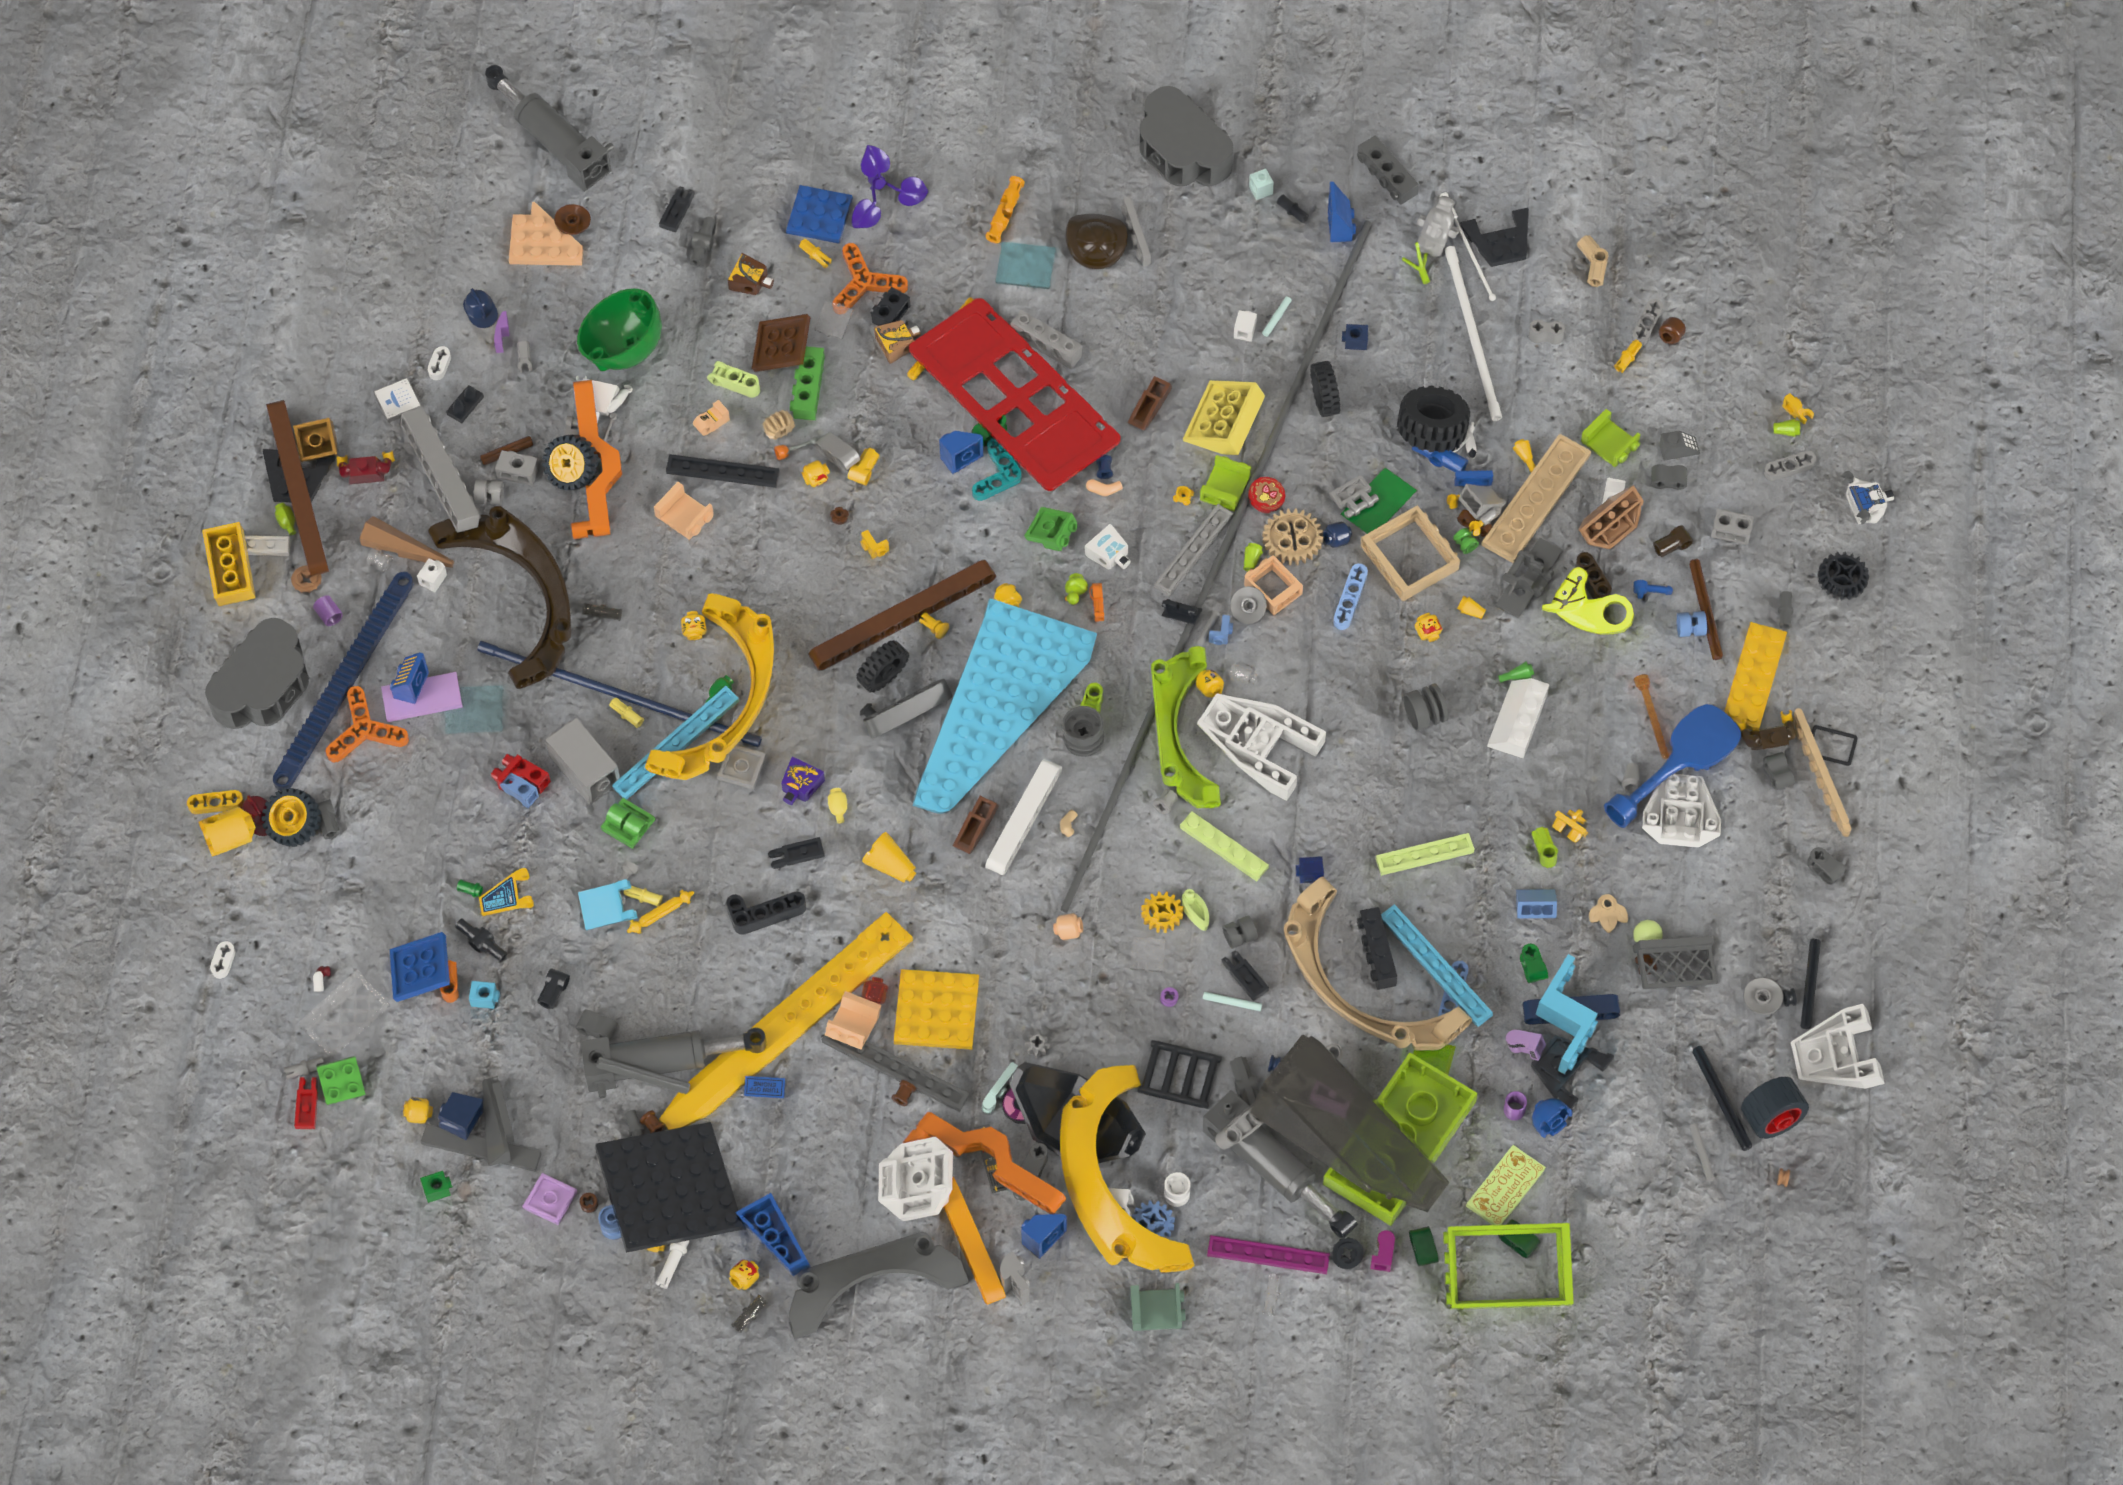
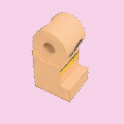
(712, 419)

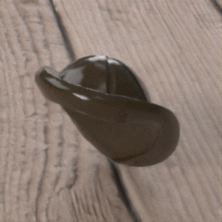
(1096, 240)

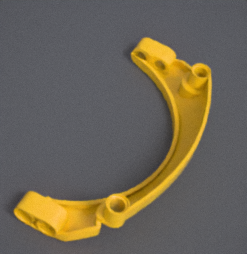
(758, 649)
(1104, 1220)

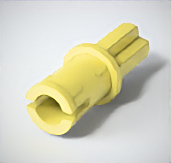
(626, 712)
(644, 896)

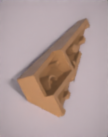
(385, 537)

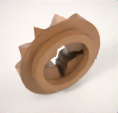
(297, 580)

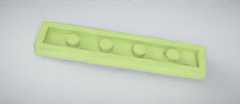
(1224, 846)
(1424, 854)

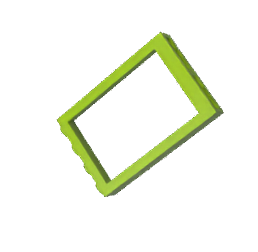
(1564, 1264)

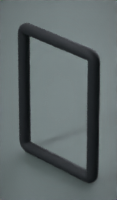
(1839, 733)

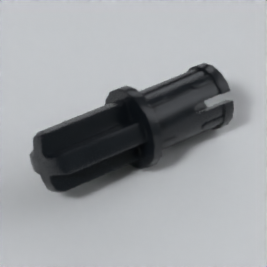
(1292, 208)

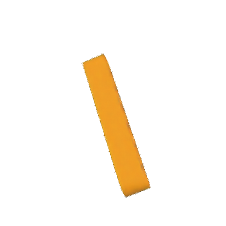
(973, 1247)

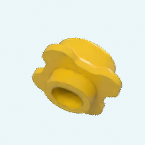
(1183, 490)

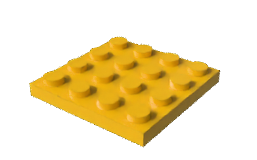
(936, 1009)

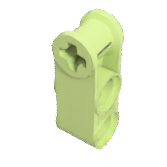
(724, 376)

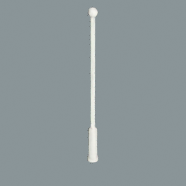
(1492, 297)

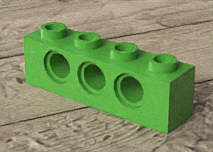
(807, 408)

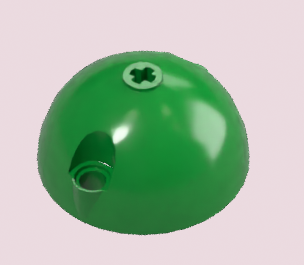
(620, 330)

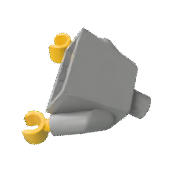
(1480, 502)

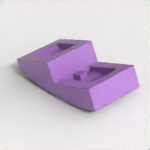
(501, 330)

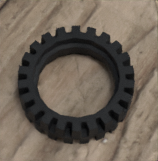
(1325, 388)

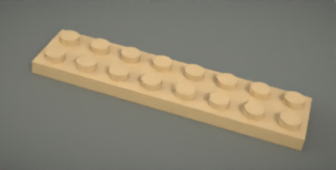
(1536, 498)

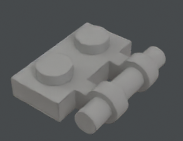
(1351, 492)

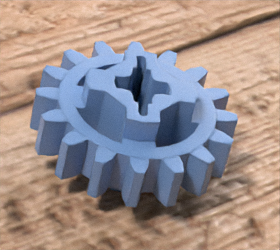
(1160, 1223)

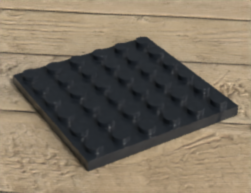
(668, 1187)

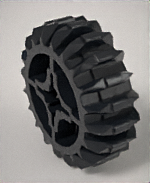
(1842, 581)

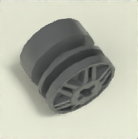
(1426, 707)
(1083, 731)

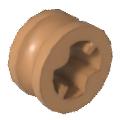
(1783, 1177)

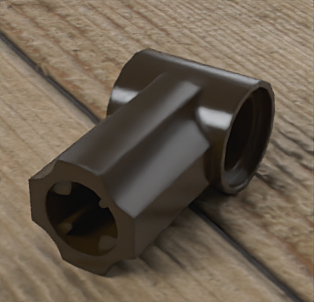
(1677, 539)

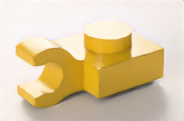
(1794, 407)

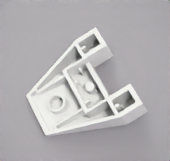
(1830, 1052)

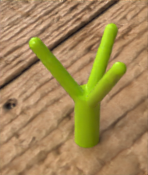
(1421, 268)

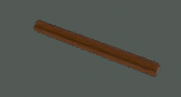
(1705, 605)

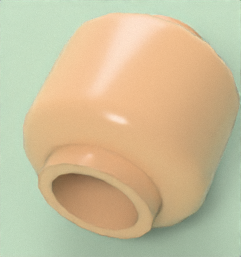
(1068, 926)

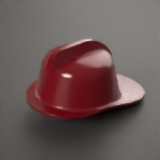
(254, 806)

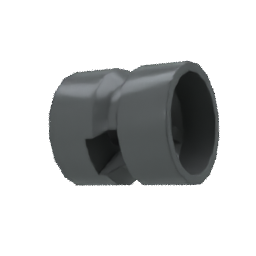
(1246, 929)

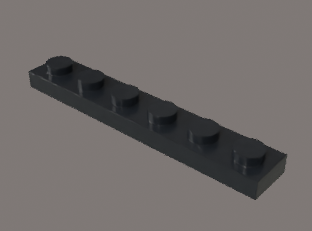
(722, 471)

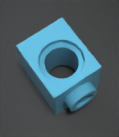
(477, 989)

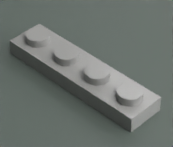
(1137, 235)

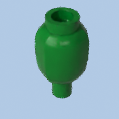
(719, 684)

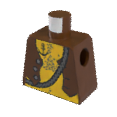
(749, 276)

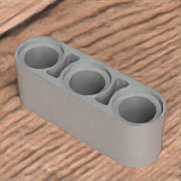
(837, 451)

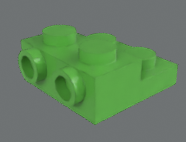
(1052, 528)

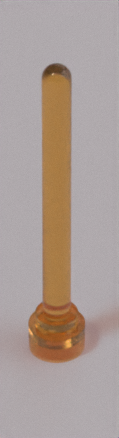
(1642, 683)

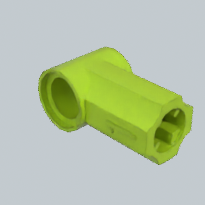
(1545, 846)

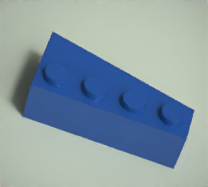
(772, 1230)

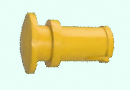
(937, 627)

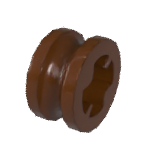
(586, 1197)

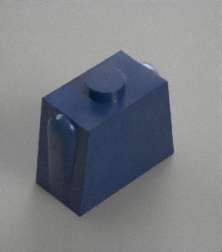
(460, 1114)

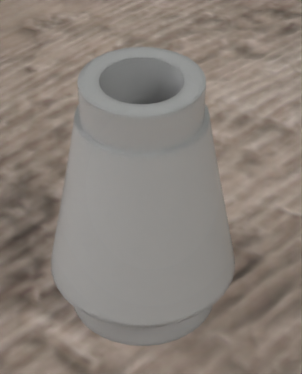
(1631, 778)

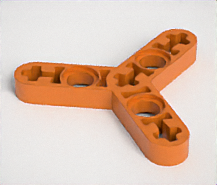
(871, 278)
(371, 732)

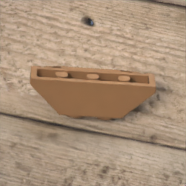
(1613, 519)

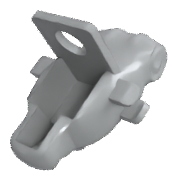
(1437, 227)

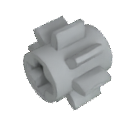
(1037, 1039)

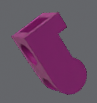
(1385, 1244)

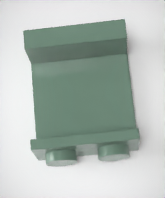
(1157, 1308)

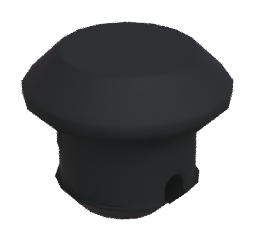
(867, 710)

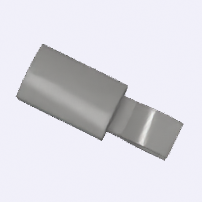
(524, 355)

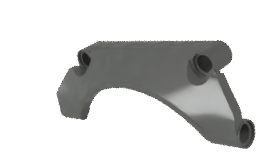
(840, 1274)

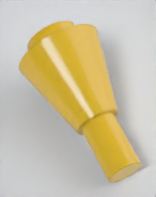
(1523, 450)

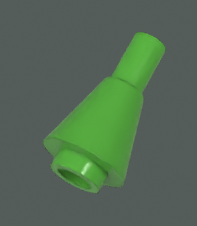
(1521, 672)

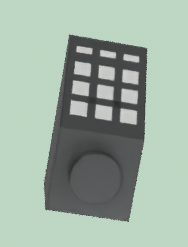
(1678, 445)

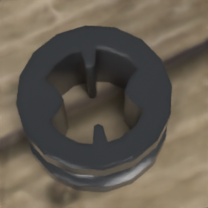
(1789, 997)

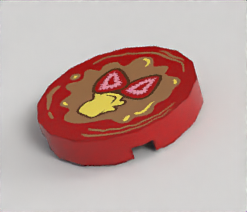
(1266, 494)

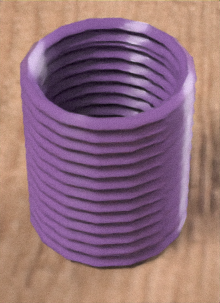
(327, 610)
(1518, 1097)

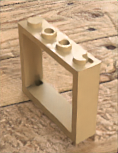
(1369, 541)

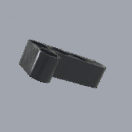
(766, 908)

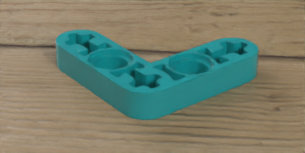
(1003, 476)

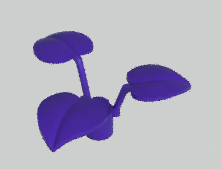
(872, 165)

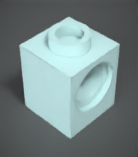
(1261, 184)

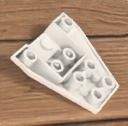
(1682, 812)

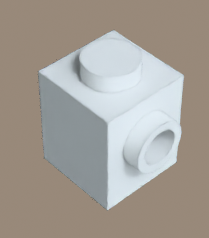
(432, 575)

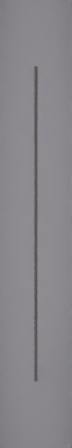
(1218, 560)

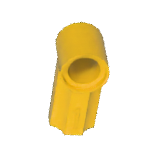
(862, 470)

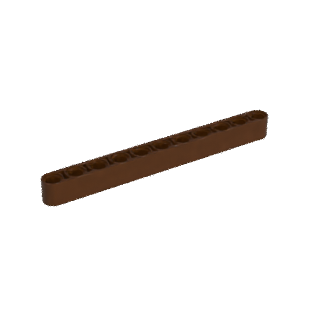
(297, 488)
(902, 615)

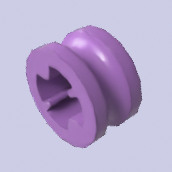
(1167, 1002)

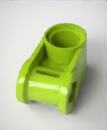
(1093, 701)

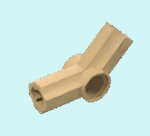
(1594, 252)

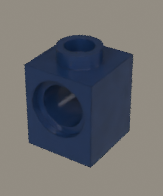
(1360, 332)

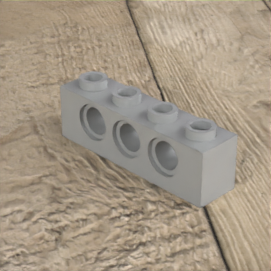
(1047, 339)

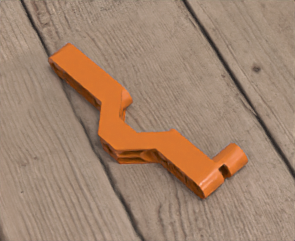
(611, 465)
(997, 1146)

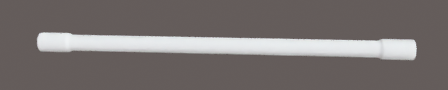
(1493, 405)

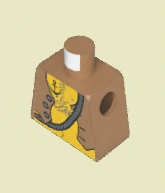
(895, 339)

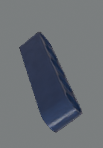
(1605, 1005)

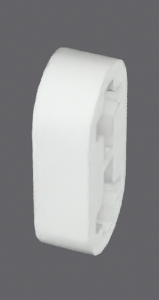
(435, 362)
(226, 961)

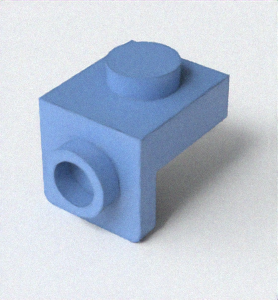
(1221, 637)

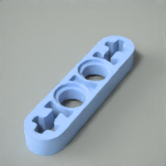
(1350, 596)

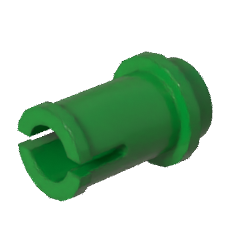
(470, 888)

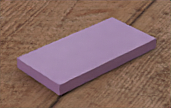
(437, 695)

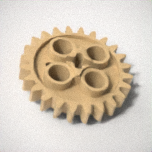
(1309, 534)

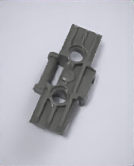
(1534, 579)

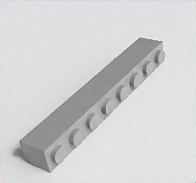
(440, 469)

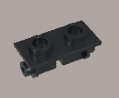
(1180, 611)

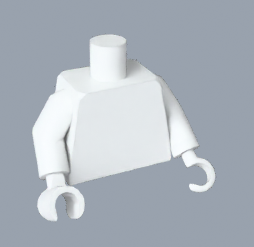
(607, 396)

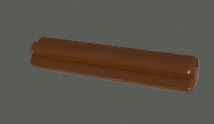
(515, 446)

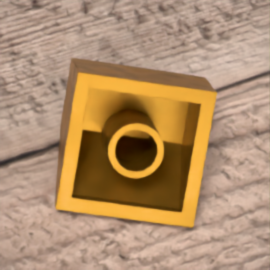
(316, 439)

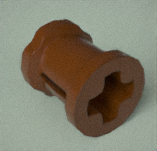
(903, 1093)
(652, 1122)

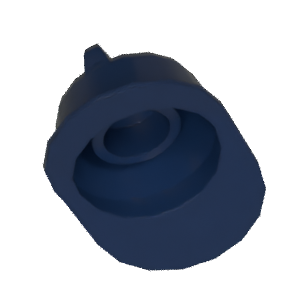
(480, 309)

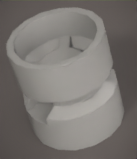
(489, 492)

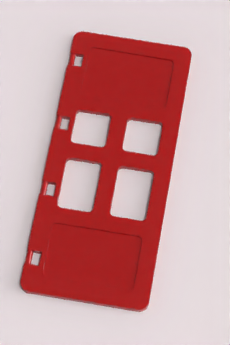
(1057, 442)

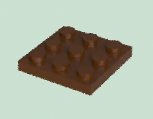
(781, 342)

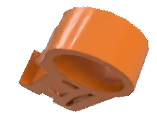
(1097, 601)

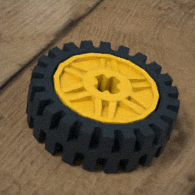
(570, 462)

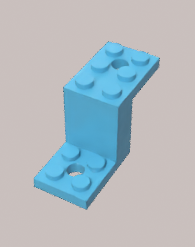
(1567, 1014)

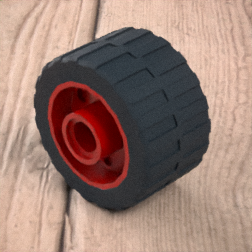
(1774, 1107)

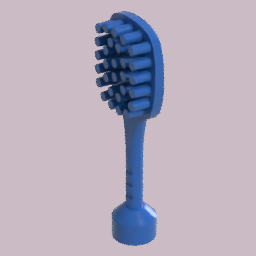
(1697, 742)

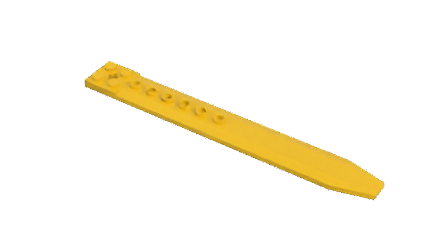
(789, 1021)

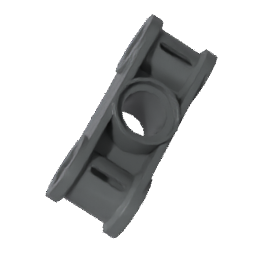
(1033, 1163)

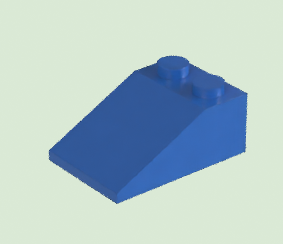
(1340, 216)

